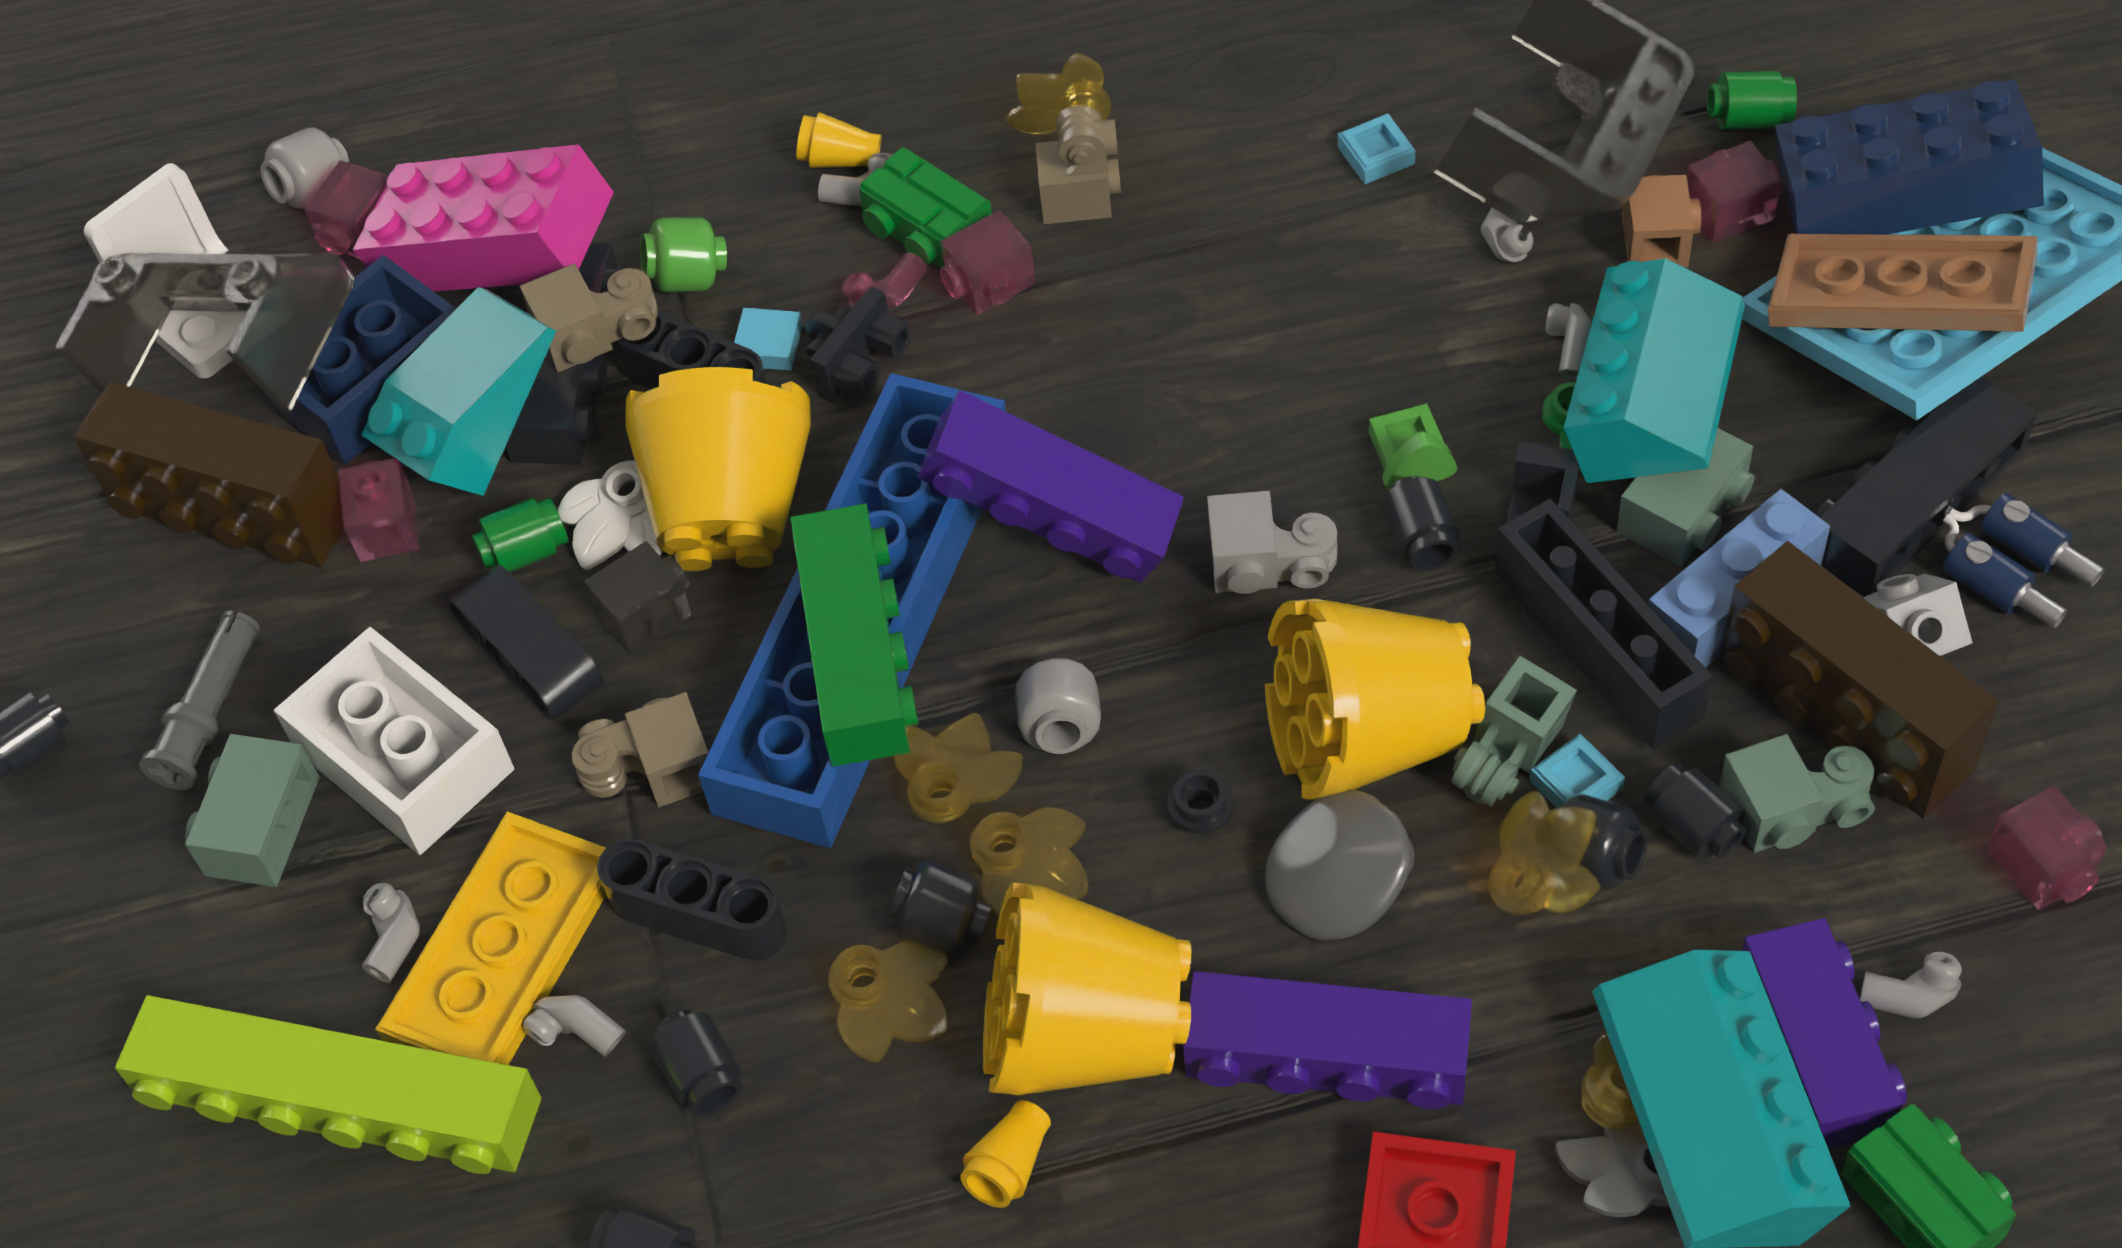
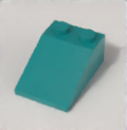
(461, 392)

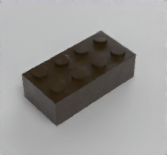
(213, 474)
(1856, 678)

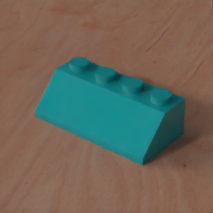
(1653, 372)
(1721, 1102)

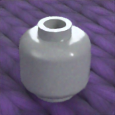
(299, 165)
(1057, 705)

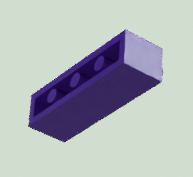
(1050, 487)
(1328, 1039)

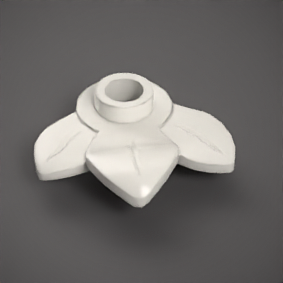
(606, 519)

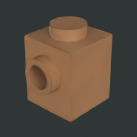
(1661, 220)

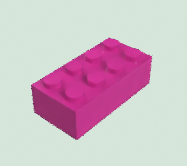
(487, 217)

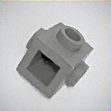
(1926, 609)

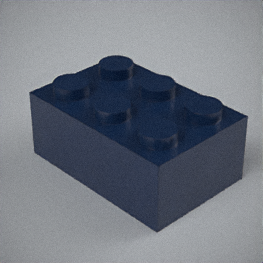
(373, 335)

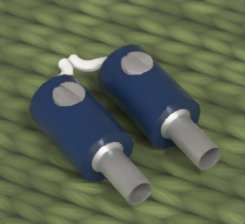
(2001, 578)

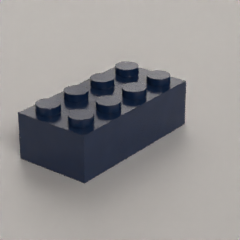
(1912, 162)

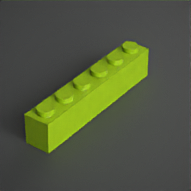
(329, 1085)

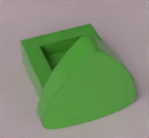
(1410, 446)

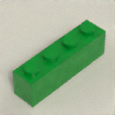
(850, 635)

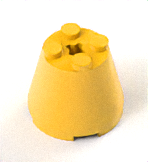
(718, 462)
(1365, 693)
(1080, 996)

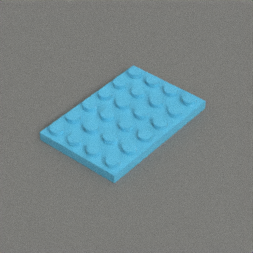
(1923, 368)

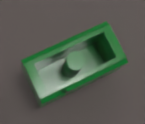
(918, 205)
(1925, 1186)

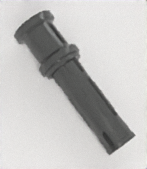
(193, 721)

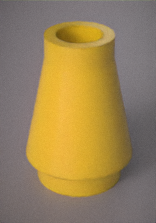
(834, 143)
(1004, 1158)

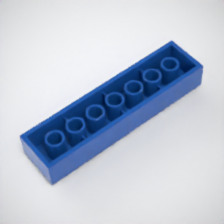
(771, 749)

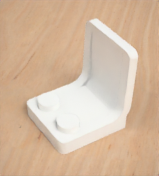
(168, 217)

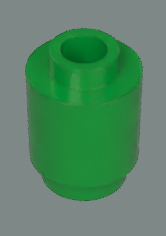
(1752, 100)
(520, 534)

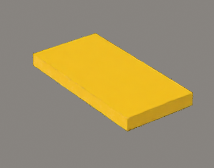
(499, 944)

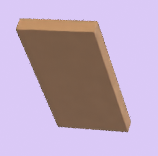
(1904, 282)

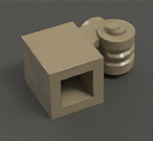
(1075, 170)
(587, 319)
(654, 740)

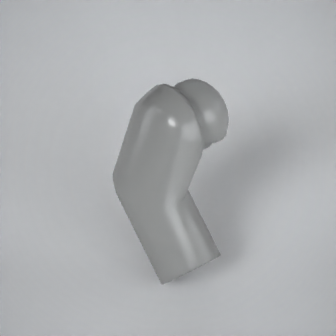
(845, 189)
(1506, 237)
(1575, 326)
(396, 929)
(1919, 993)
(572, 1015)

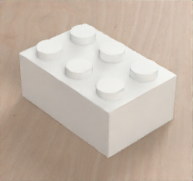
(395, 740)

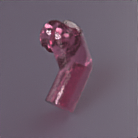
(896, 285)

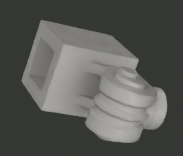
(1256, 554)

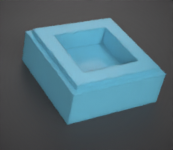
(1376, 148)
(770, 335)
(1574, 771)

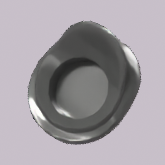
(1338, 866)

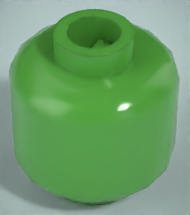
(682, 254)

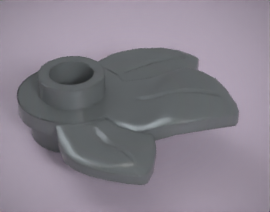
(1615, 1169)

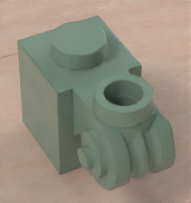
(1515, 732)
(1789, 801)

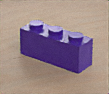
(1828, 1030)

